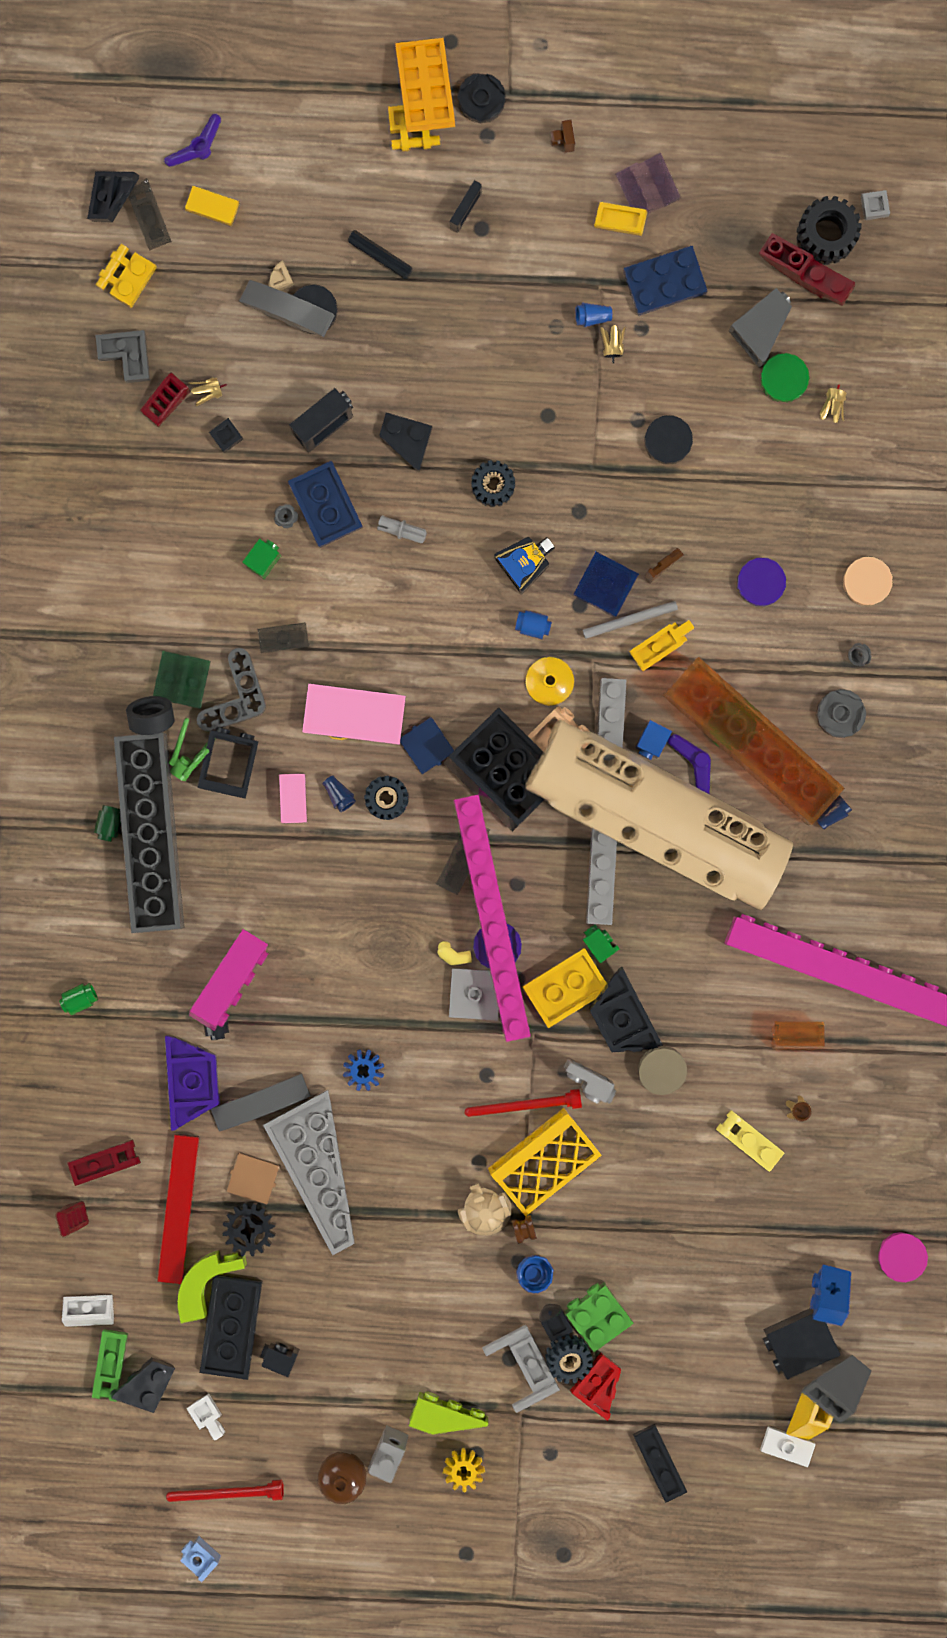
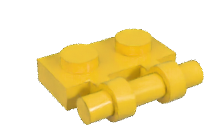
(398, 125)
(131, 281)

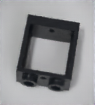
(322, 419)
(244, 739)

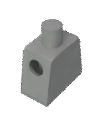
(388, 1455)

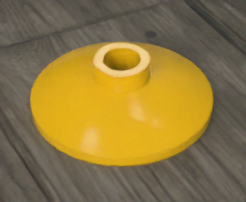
(545, 693)

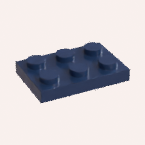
(665, 280)
(325, 504)

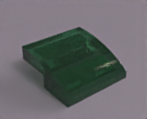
(181, 679)

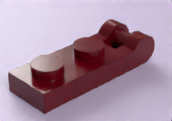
(103, 1163)

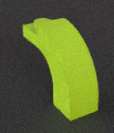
(191, 1292)

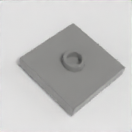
(472, 995)

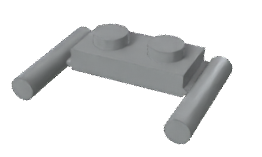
(531, 1363)

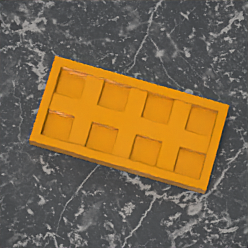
(425, 85)

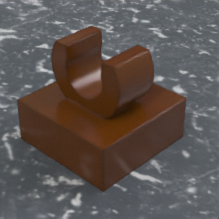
(564, 136)

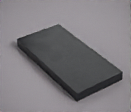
(231, 1326)

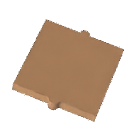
(253, 1178)

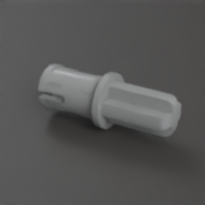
(401, 529)

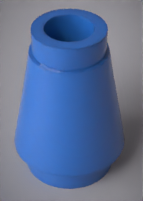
(592, 314)

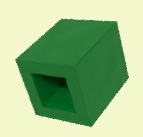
(262, 558)

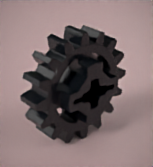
(238, 1230)

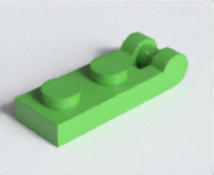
(109, 1363)

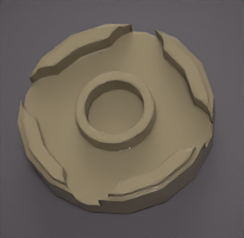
(662, 1070)

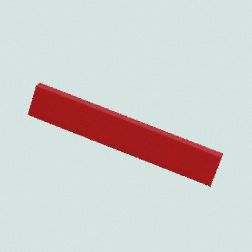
(178, 1209)

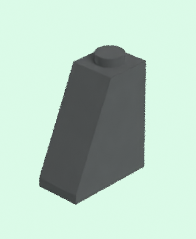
(761, 325)
(839, 1388)

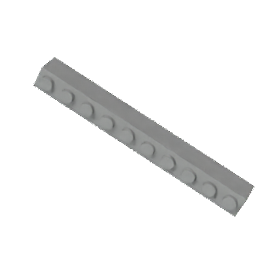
(603, 847)

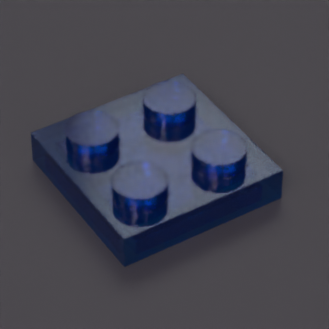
(605, 584)

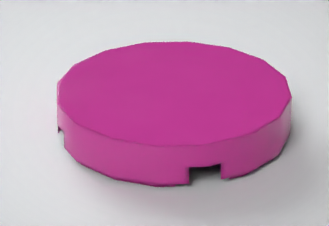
(902, 1257)

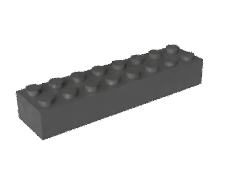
(149, 833)

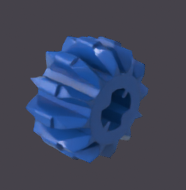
(355, 1069)

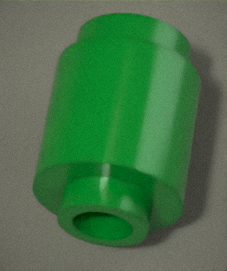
(78, 998)

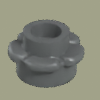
(281, 511)
(855, 654)

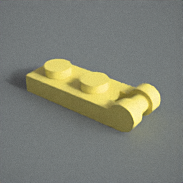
(751, 1141)

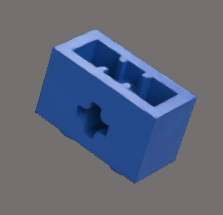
(831, 1295)

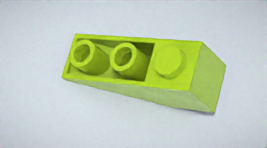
(439, 1416)

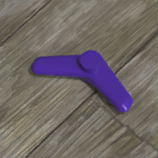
(199, 146)
(697, 757)

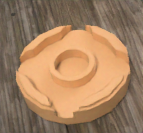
(867, 581)

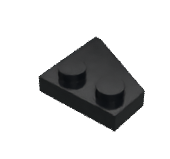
(406, 437)
(145, 1386)

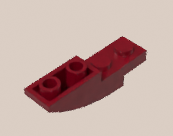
(806, 271)

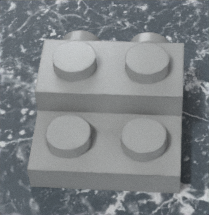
(595, 1085)

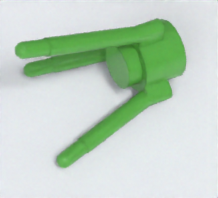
(184, 766)

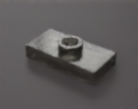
(283, 638)

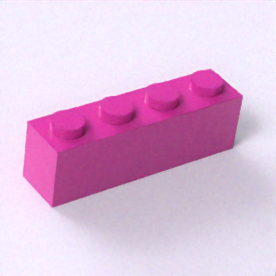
(228, 980)

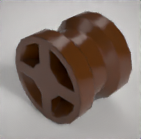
(524, 1229)

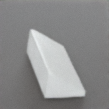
(88, 1310)

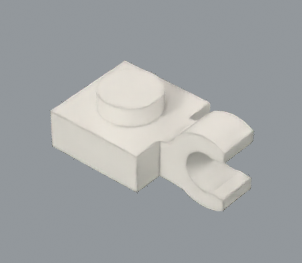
(205, 1414)

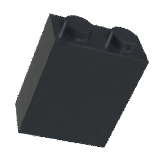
(800, 1344)

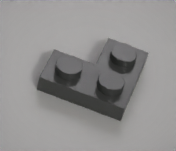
(130, 348)

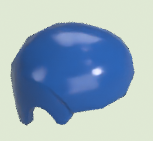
(534, 1274)

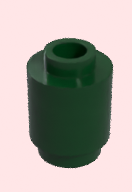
(108, 823)

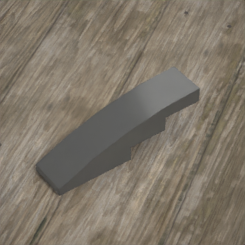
(287, 308)

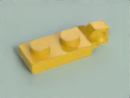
(660, 644)

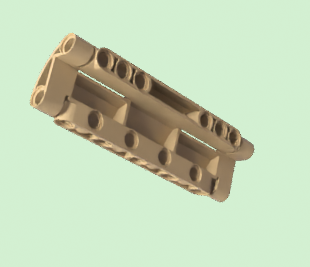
(663, 815)

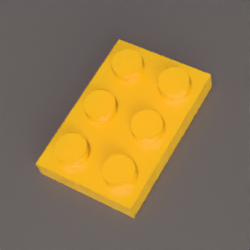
(565, 987)

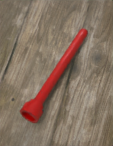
(571, 1099)
(273, 1490)

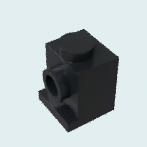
(278, 1358)

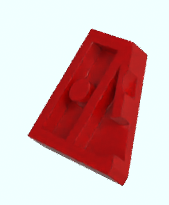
(599, 1385)

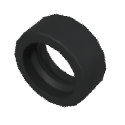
(150, 715)

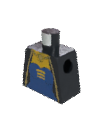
(524, 561)

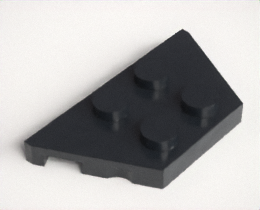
(623, 1017)

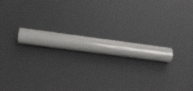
(630, 619)

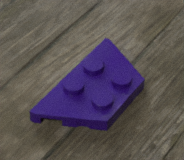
(191, 1081)

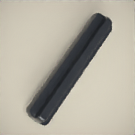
(380, 254)

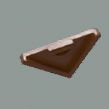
(663, 565)

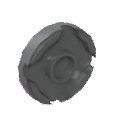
(841, 713)

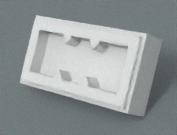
(787, 1447)

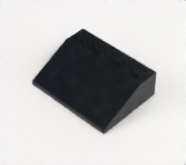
(497, 766)

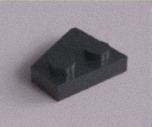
(109, 194)

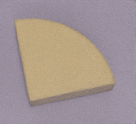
(280, 277)

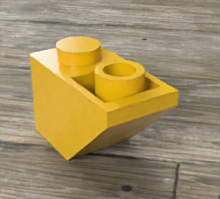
(808, 1419)

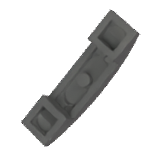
(260, 1102)

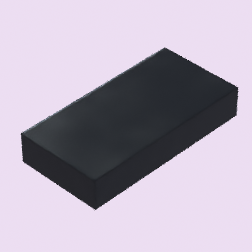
(466, 206)

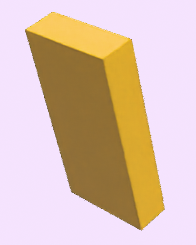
(212, 206)
(620, 218)

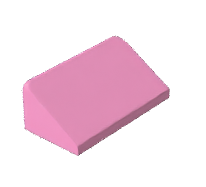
(293, 798)

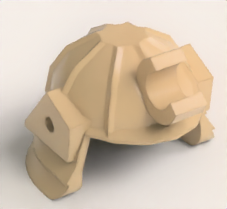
(485, 1211)

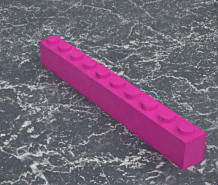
(492, 918)
(837, 969)

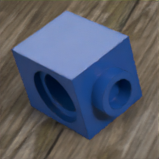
(653, 740)

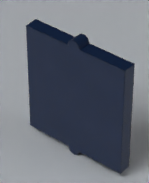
(426, 745)

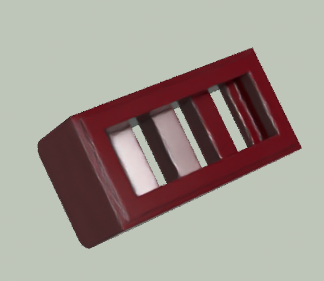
(171, 405)
(72, 1218)

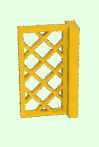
(529, 1147)

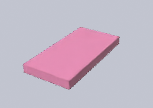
(354, 714)

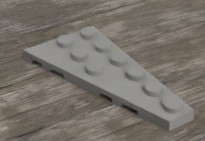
(311, 1155)

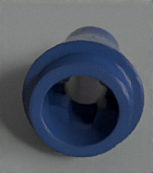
(339, 795)
(835, 812)

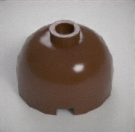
(342, 1478)

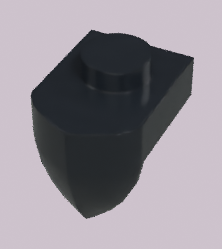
(554, 1321)

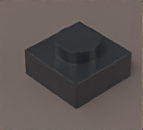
(226, 435)

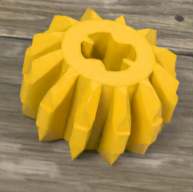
(455, 1474)

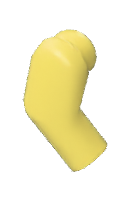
(451, 956)

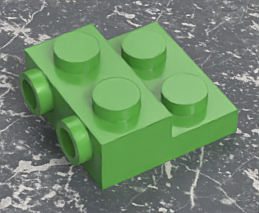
(598, 1316)

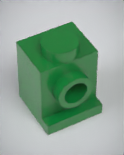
(599, 943)

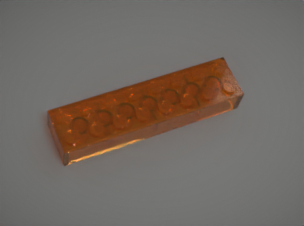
(753, 741)

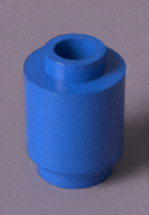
(533, 624)

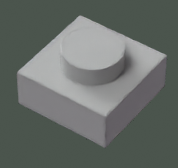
(875, 205)

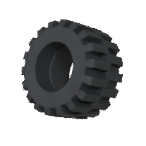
(832, 211)

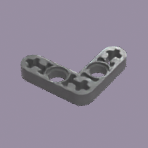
(242, 703)

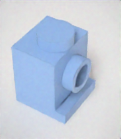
(201, 1549)

